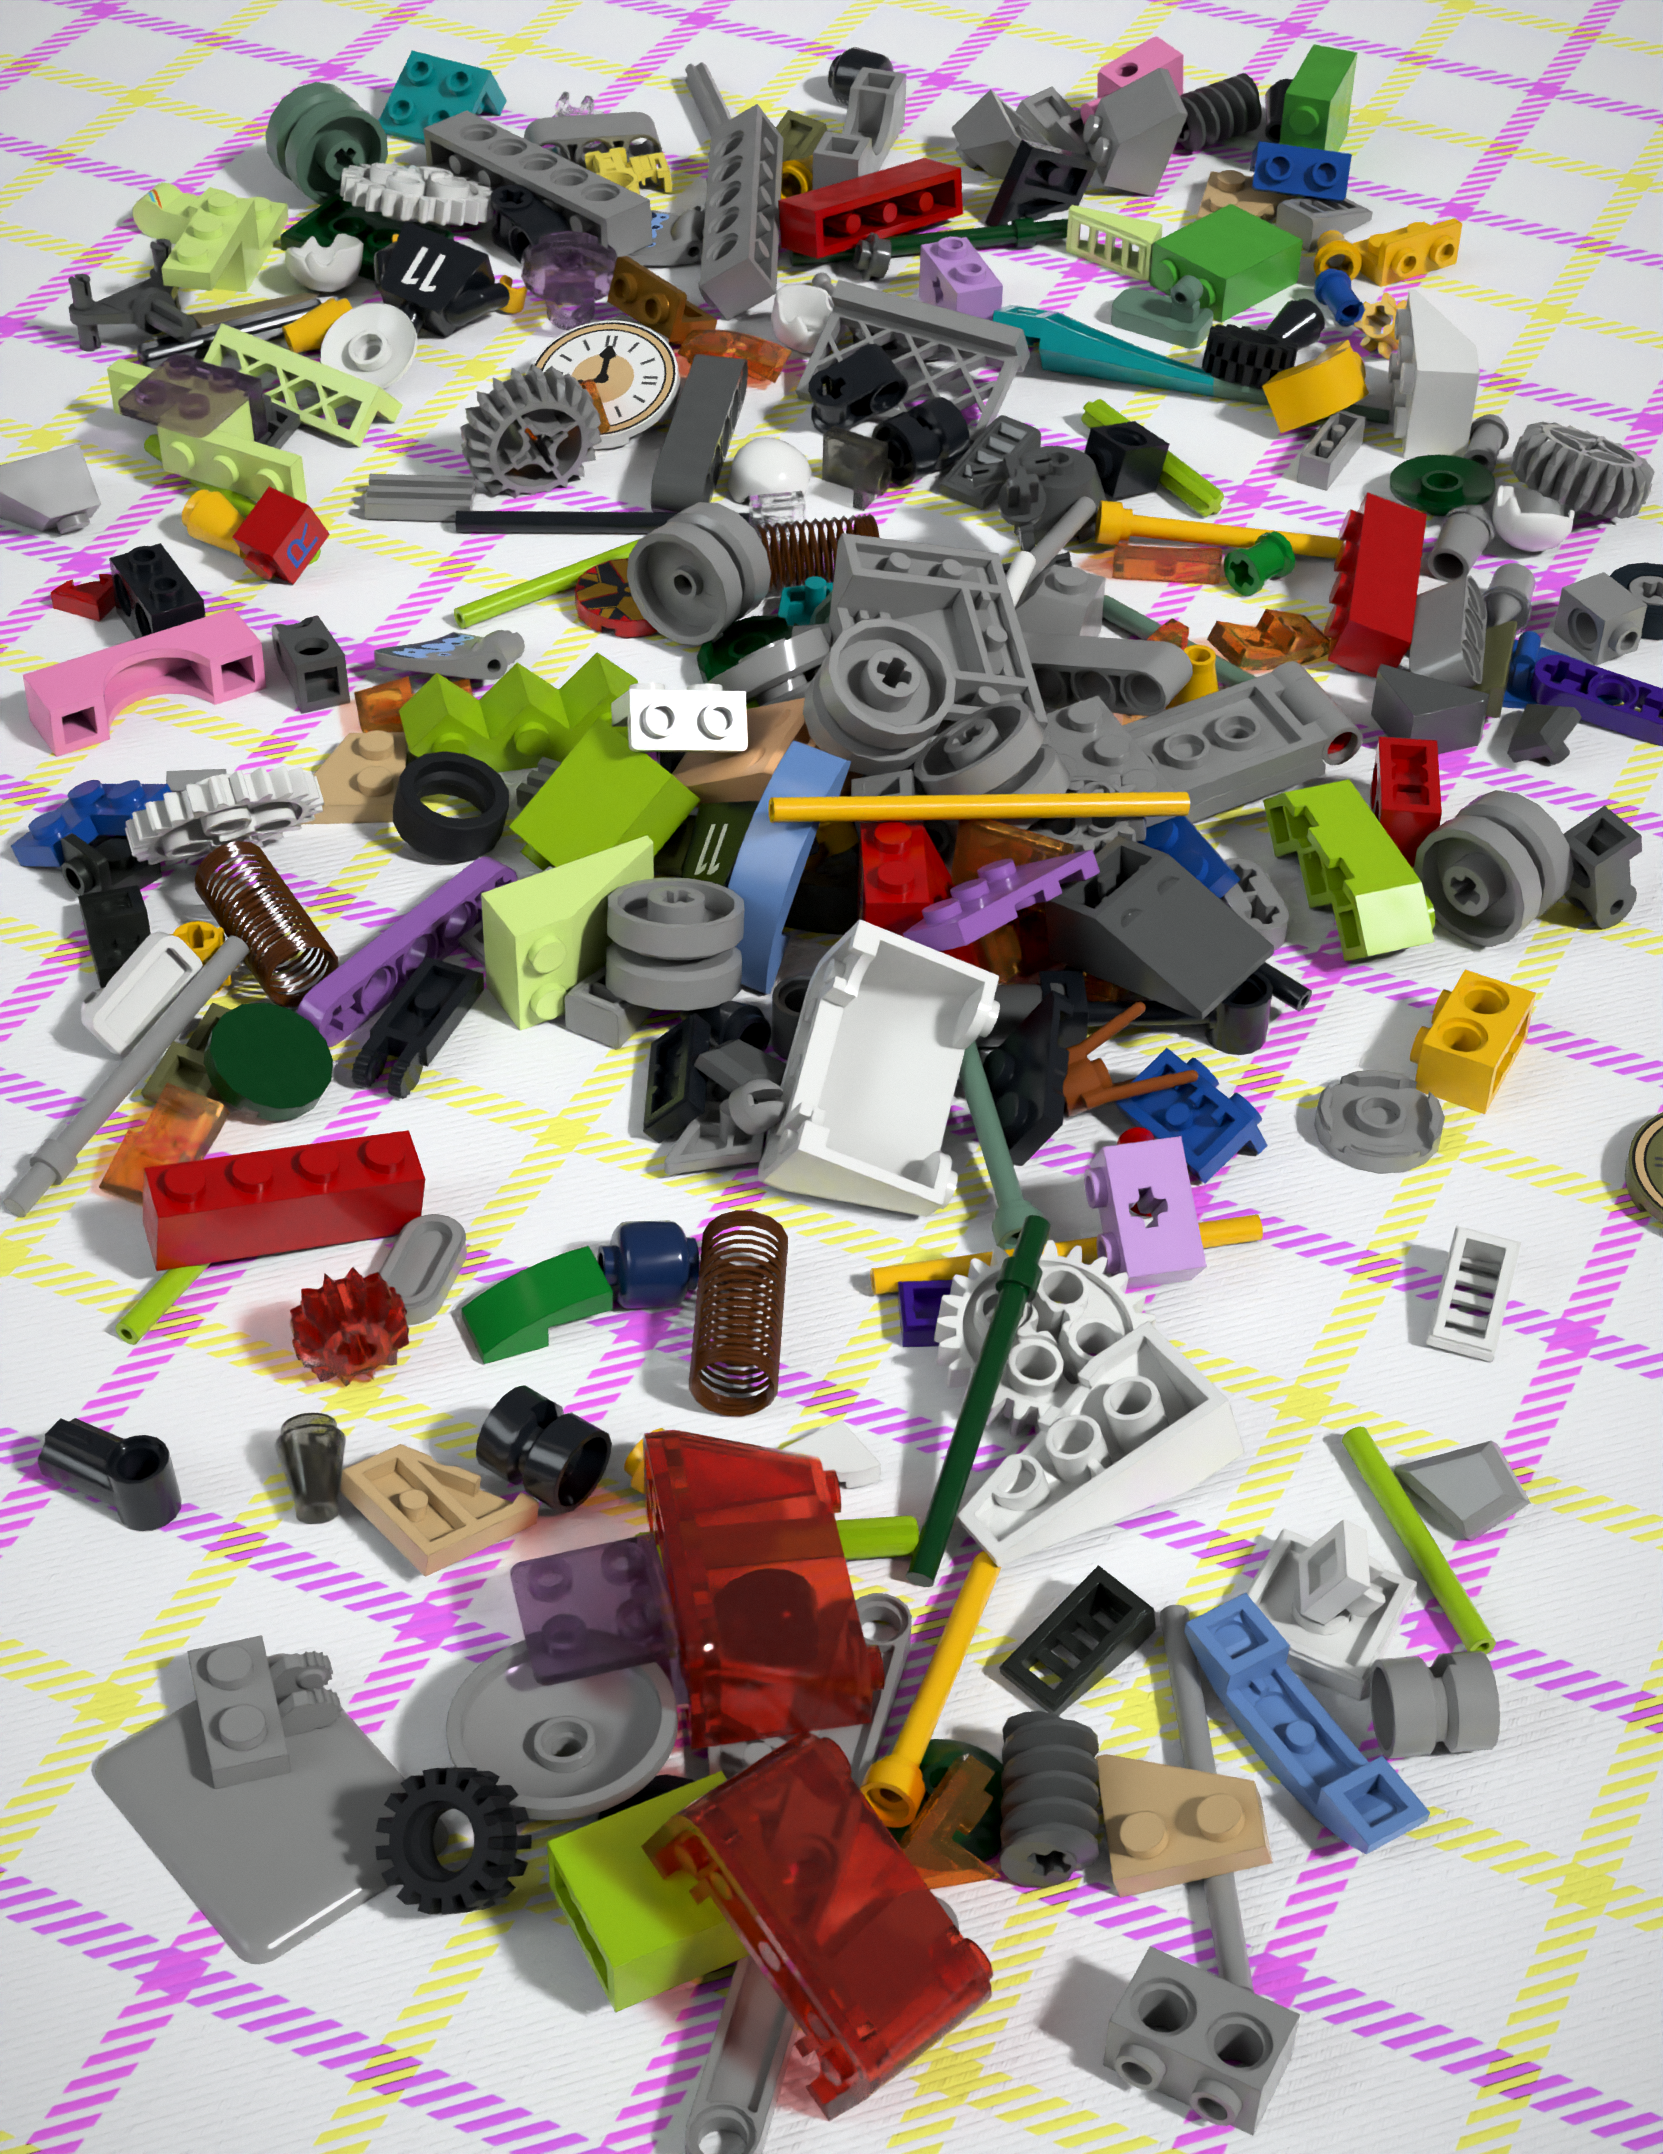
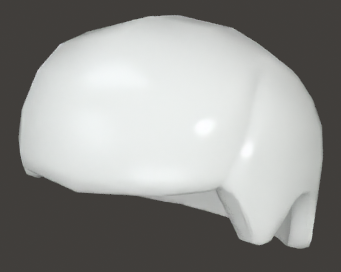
(326, 267)
(801, 315)
(768, 468)
(1529, 519)

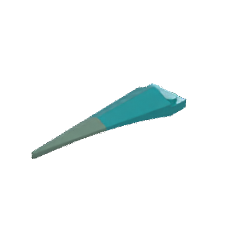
(1084, 351)

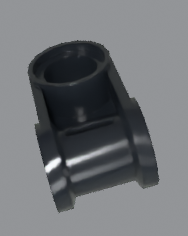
(522, 220)
(859, 385)

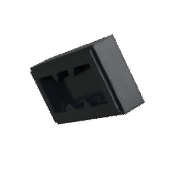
(674, 1085)

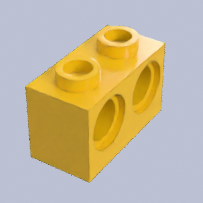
(1472, 1040)

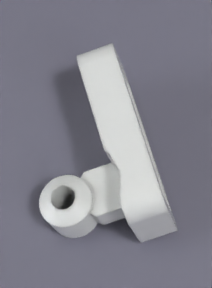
(140, 992)

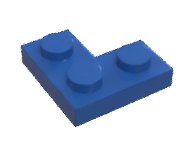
(89, 812)

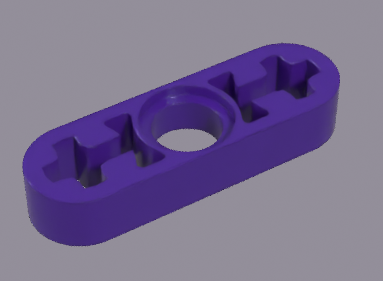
(1578, 675)

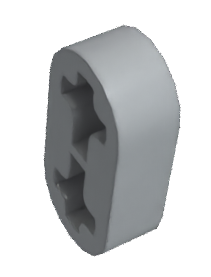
(1258, 901)

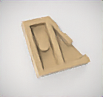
(1237, 189)
(362, 778)
(432, 1509)
(1177, 1824)

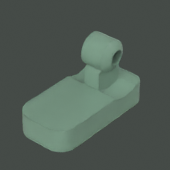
(1165, 318)

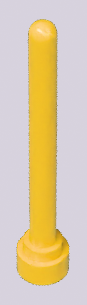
(1119, 523)
(895, 1782)

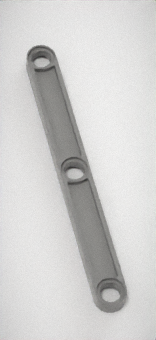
(755, 2026)

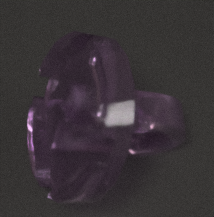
(568, 271)

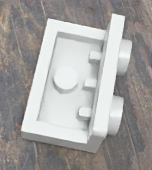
(682, 720)

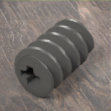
(1220, 112)
(1048, 1799)

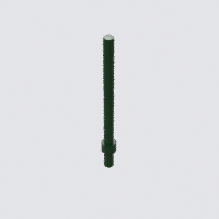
(1020, 233)
(1016, 1286)

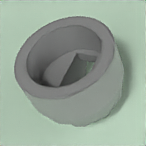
(759, 1117)

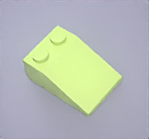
(553, 929)

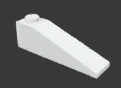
(1120, 1443)

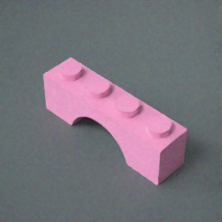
(202, 658)

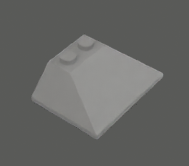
(953, 598)

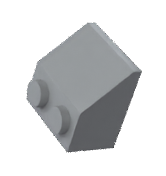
(1136, 132)

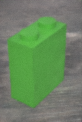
(1319, 100)
(1232, 256)

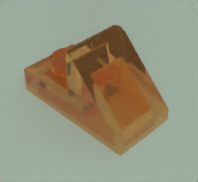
(953, 1806)

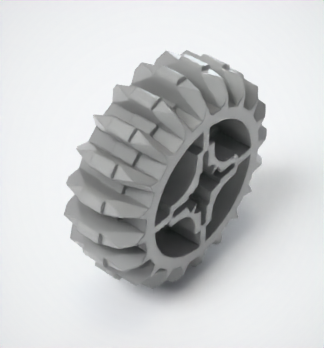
(553, 410)
(1582, 470)

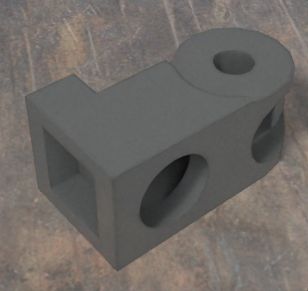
(312, 664)
(1601, 864)

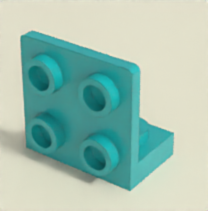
(436, 90)

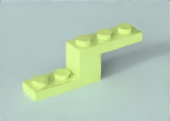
(225, 243)
(224, 457)

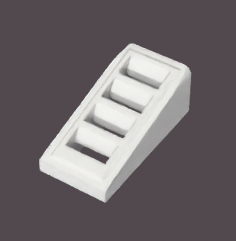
(1483, 1253)

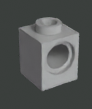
(1600, 618)

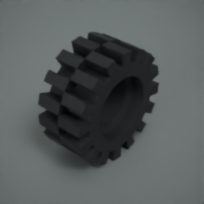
(1247, 354)
(413, 1847)

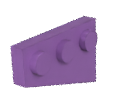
(995, 897)

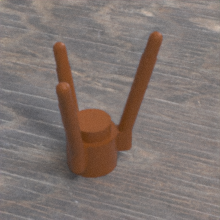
(1089, 1081)

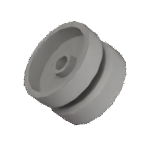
(698, 573)
(778, 669)
(879, 696)
(992, 754)
(1494, 868)
(674, 943)

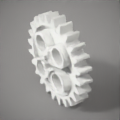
(417, 194)
(222, 812)
(1049, 1337)

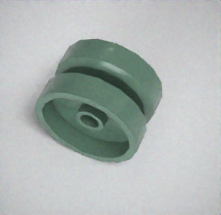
(318, 135)

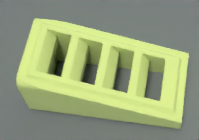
(1128, 229)

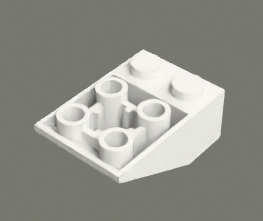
(1431, 381)

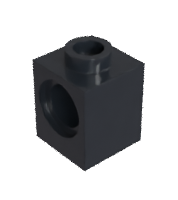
(1126, 458)

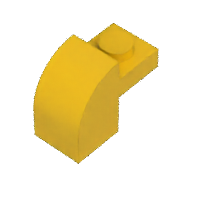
(1317, 387)

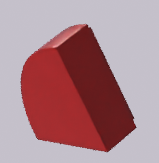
(86, 600)

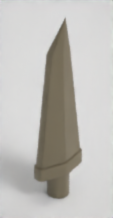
(223, 315)

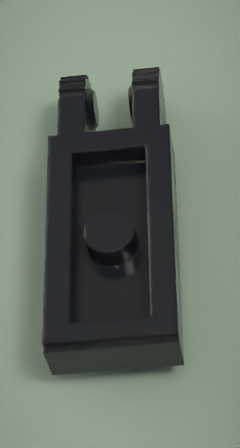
(417, 1024)

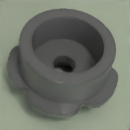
(872, 256)

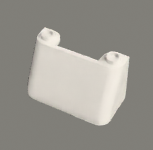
(877, 1073)

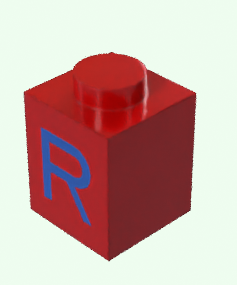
(280, 536)

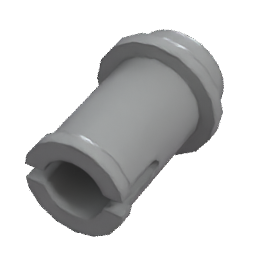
(1486, 439)

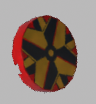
(606, 601)

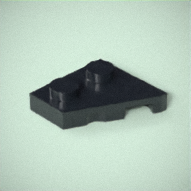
(1041, 182)
(1029, 1078)

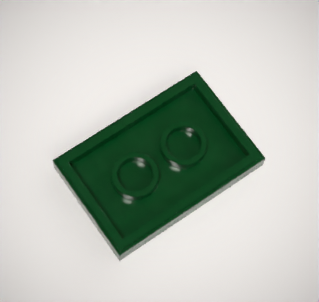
(342, 217)

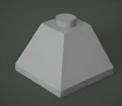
(991, 135)
(49, 491)
(1062, 603)

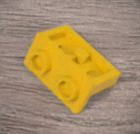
(1409, 251)

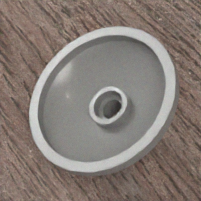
(565, 1743)

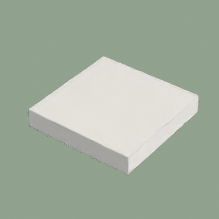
(1345, 1647)

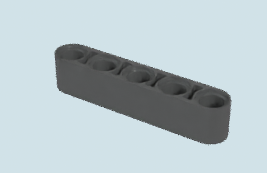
(699, 433)

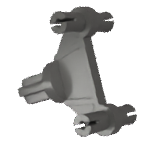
(146, 305)
(1021, 497)

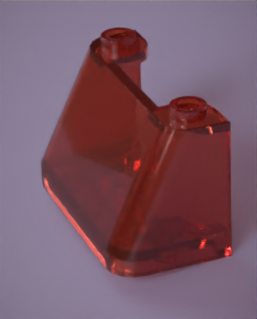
(757, 1589)
(828, 1915)

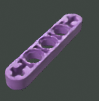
(384, 965)

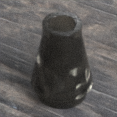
(312, 1463)

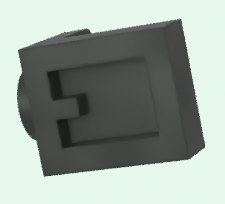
(105, 866)

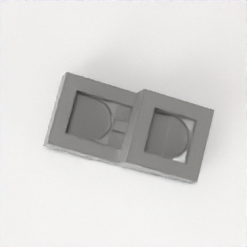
(1054, 120)

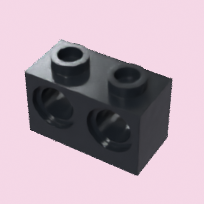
(153, 591)

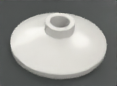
(369, 332)

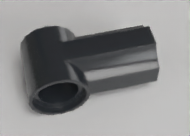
(125, 1473)

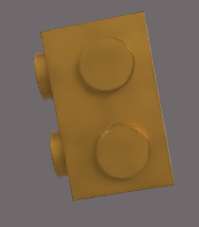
(655, 302)

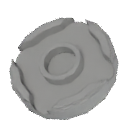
(1379, 1122)

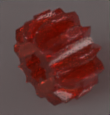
(349, 1326)

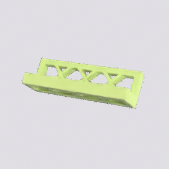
(299, 372)

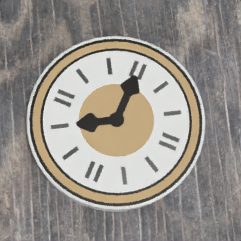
(630, 369)

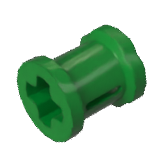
(1253, 566)

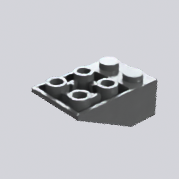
(1153, 930)

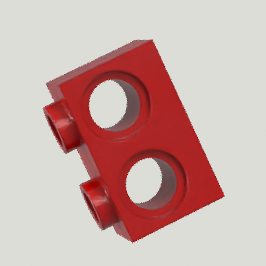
(1406, 791)

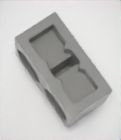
(1209, 2025)

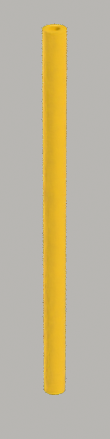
(977, 806)

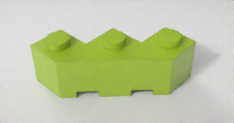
(516, 718)
(1353, 866)

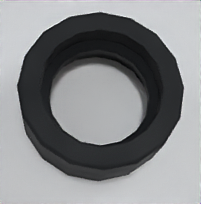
(447, 836)

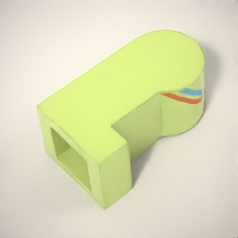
(167, 211)

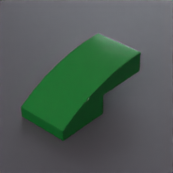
(520, 1309)

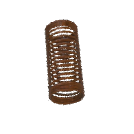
(783, 562)
(250, 900)
(737, 1347)

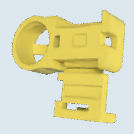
(615, 168)

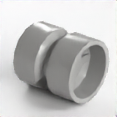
(1439, 1703)

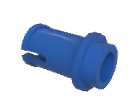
(1335, 291)

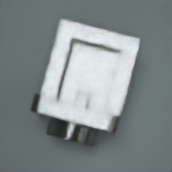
(856, 464)

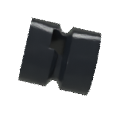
(923, 439)
(548, 1450)

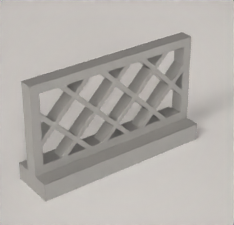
(934, 330)

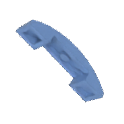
(775, 858)
(1295, 1734)

